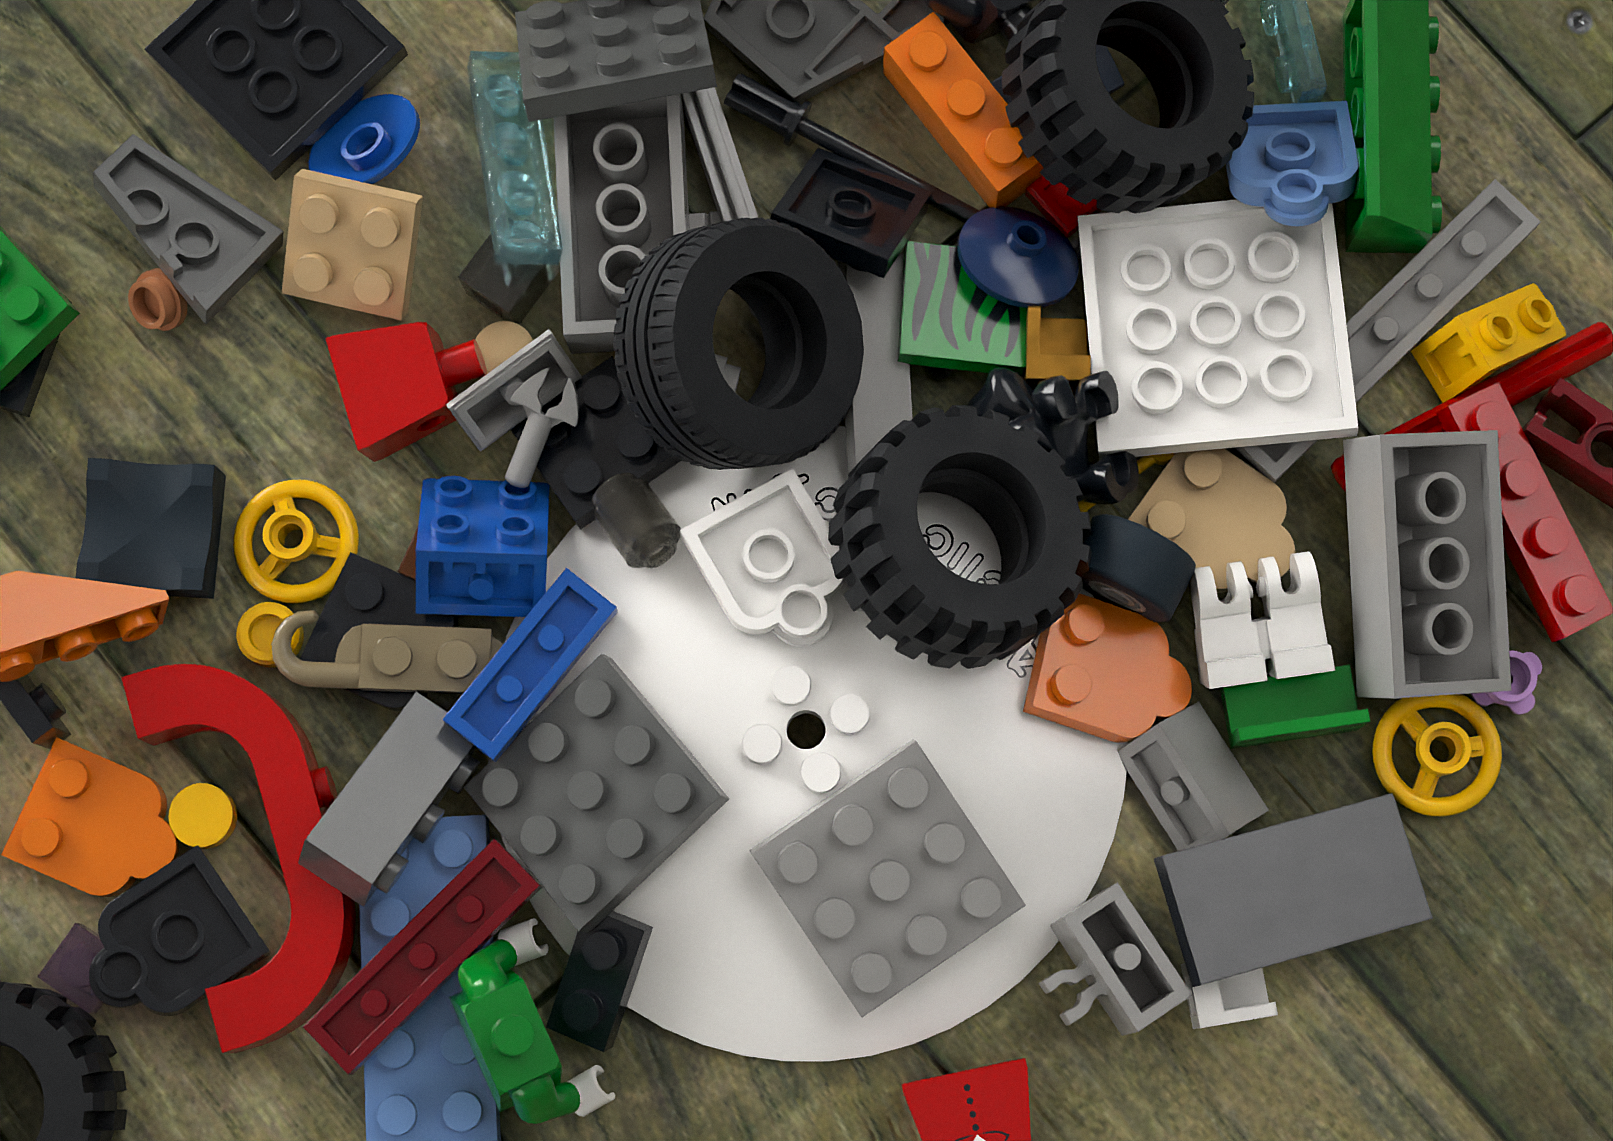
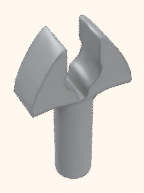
(538, 425)

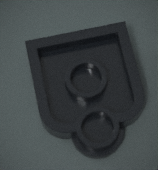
(368, 596)
(173, 939)

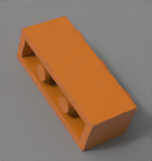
(960, 110)

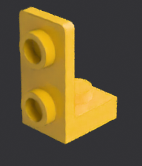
(1488, 339)

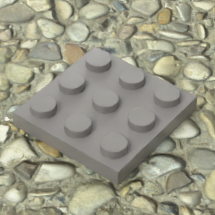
(887, 878)

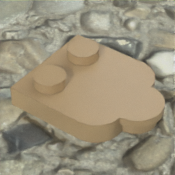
(1218, 513)

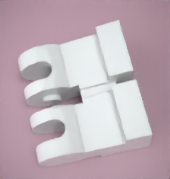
(1281, 644)

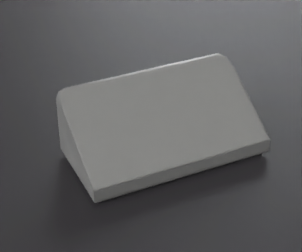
(486, 406)

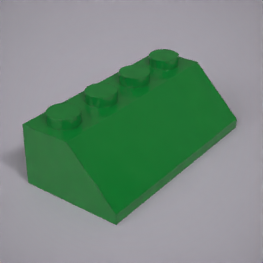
(1391, 125)

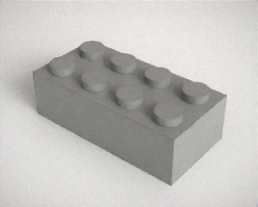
(616, 201)

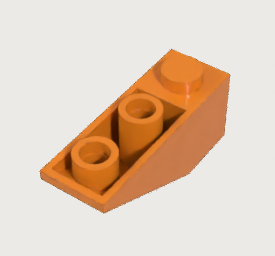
(69, 618)

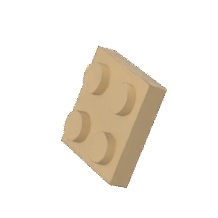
(351, 244)

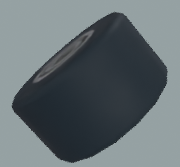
(1136, 568)

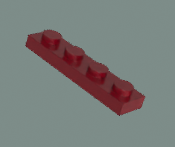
(422, 957)

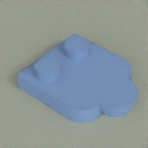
(1295, 160)

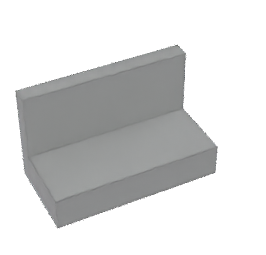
(1191, 779)

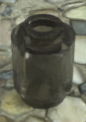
(636, 521)

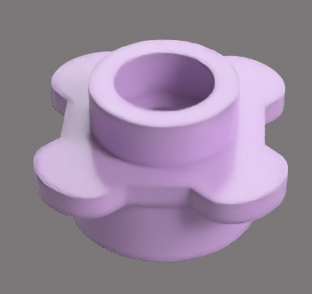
(1524, 672)

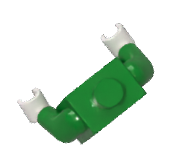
(511, 1035)

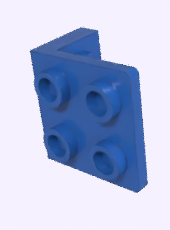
(481, 547)

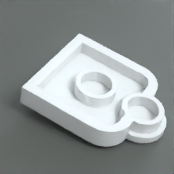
(769, 561)

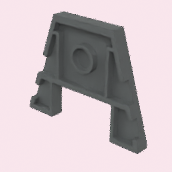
(810, 43)

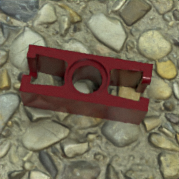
(1568, 458)

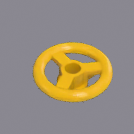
(276, 529)
(1460, 748)

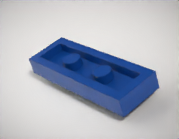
(530, 665)

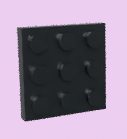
(276, 68)

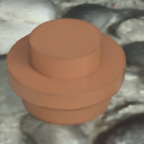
(156, 301)

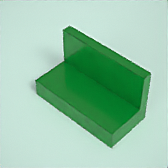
(1292, 708)

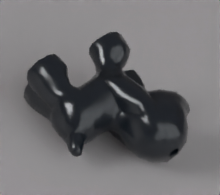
(1063, 426)

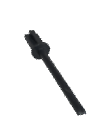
(791, 119)

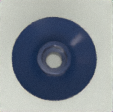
(1017, 257)

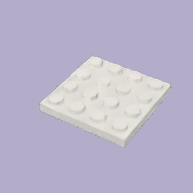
(1216, 328)

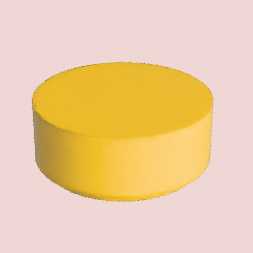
(257, 631)
(202, 815)

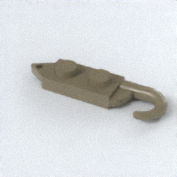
(390, 657)

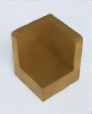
(1055, 349)

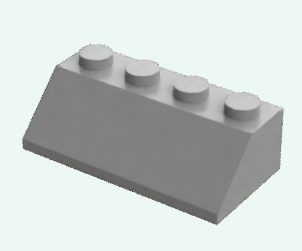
(1427, 564)

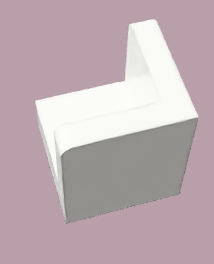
(1229, 999)

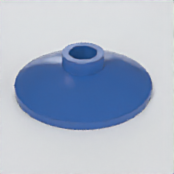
(368, 140)

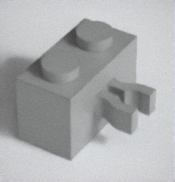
(1118, 963)

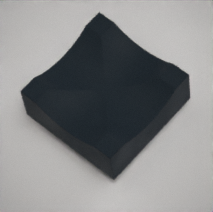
(153, 526)

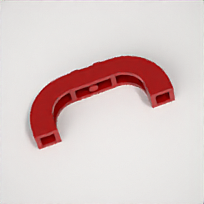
(296, 794)

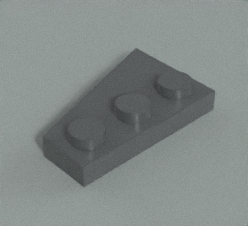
(186, 225)

